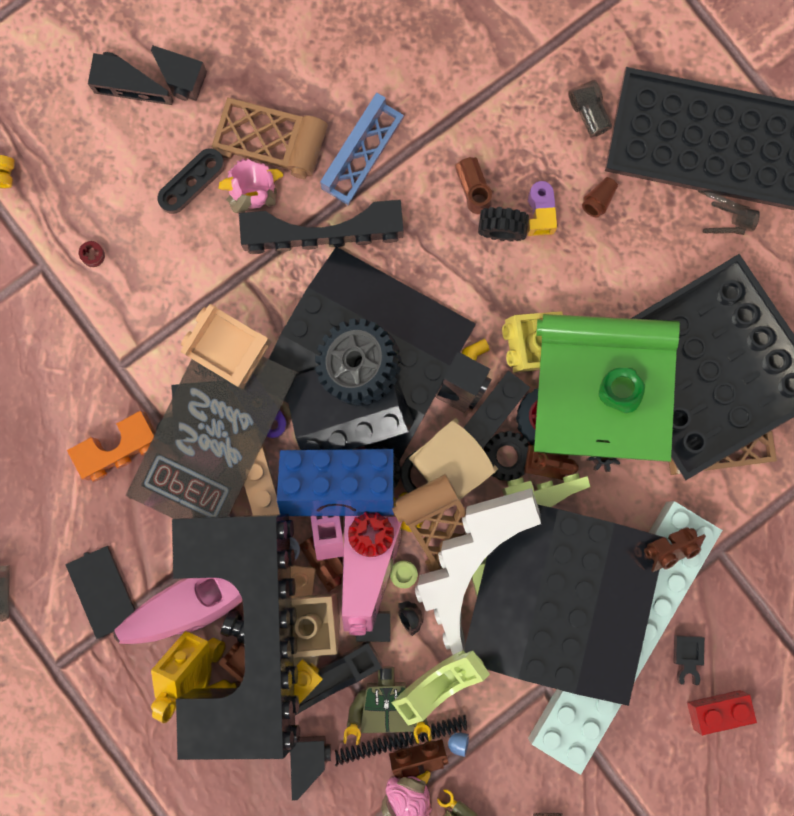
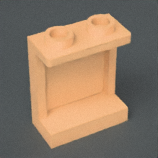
(225, 345)

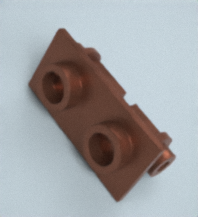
(549, 465)
(684, 544)
(328, 570)
(430, 755)

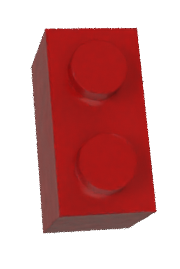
(721, 712)

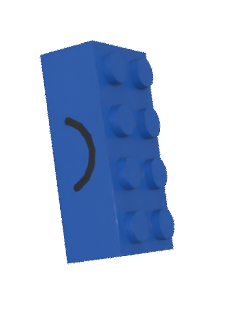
(336, 482)

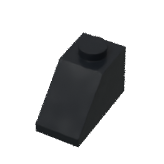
(181, 73)
(308, 763)

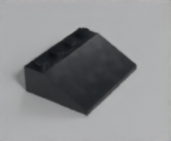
(331, 424)

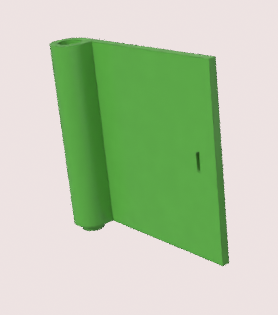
(572, 366)

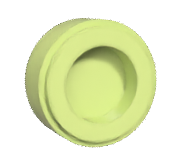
(403, 574)

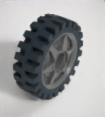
(373, 374)

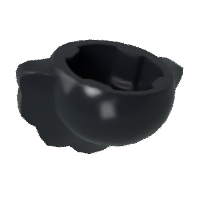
(410, 617)

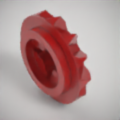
(363, 544)

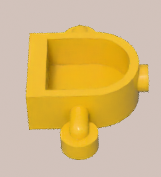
(181, 670)

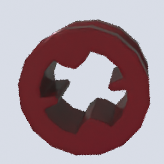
(85, 259)

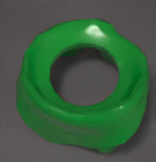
(622, 404)

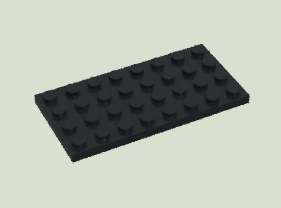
(704, 138)

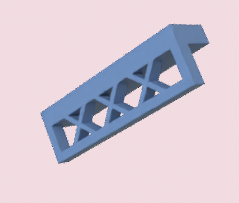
(352, 145)

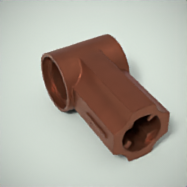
(473, 184)

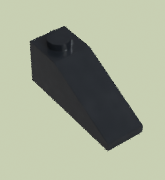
(118, 78)

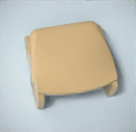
(457, 456)

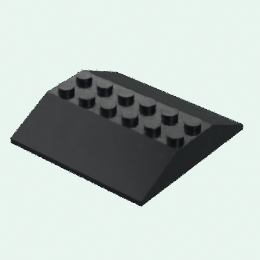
(422, 329)
(729, 365)
(566, 605)

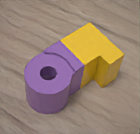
(544, 213)

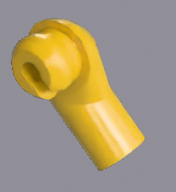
(476, 349)

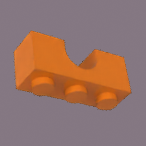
(93, 460)

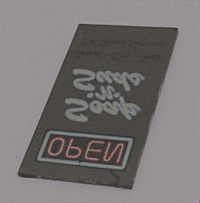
(209, 441)

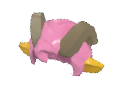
(250, 185)
(407, 796)

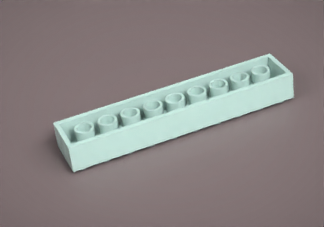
(576, 723)

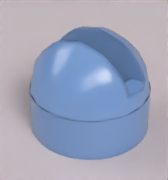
(458, 743)

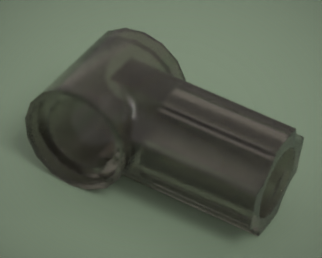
(588, 102)

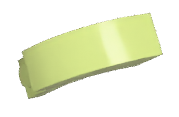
(439, 684)

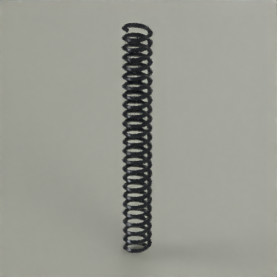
(402, 740)

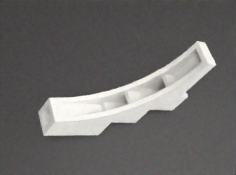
(488, 526)

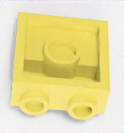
(523, 342)

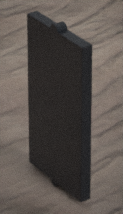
(101, 590)

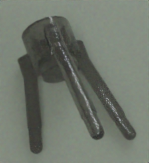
(742, 217)

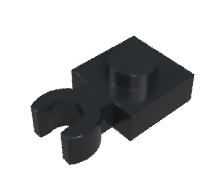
(688, 653)

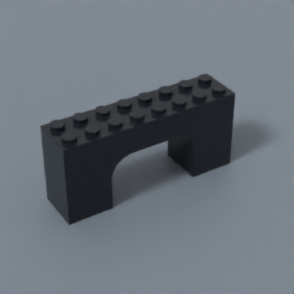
(260, 713)

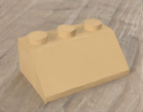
(316, 624)

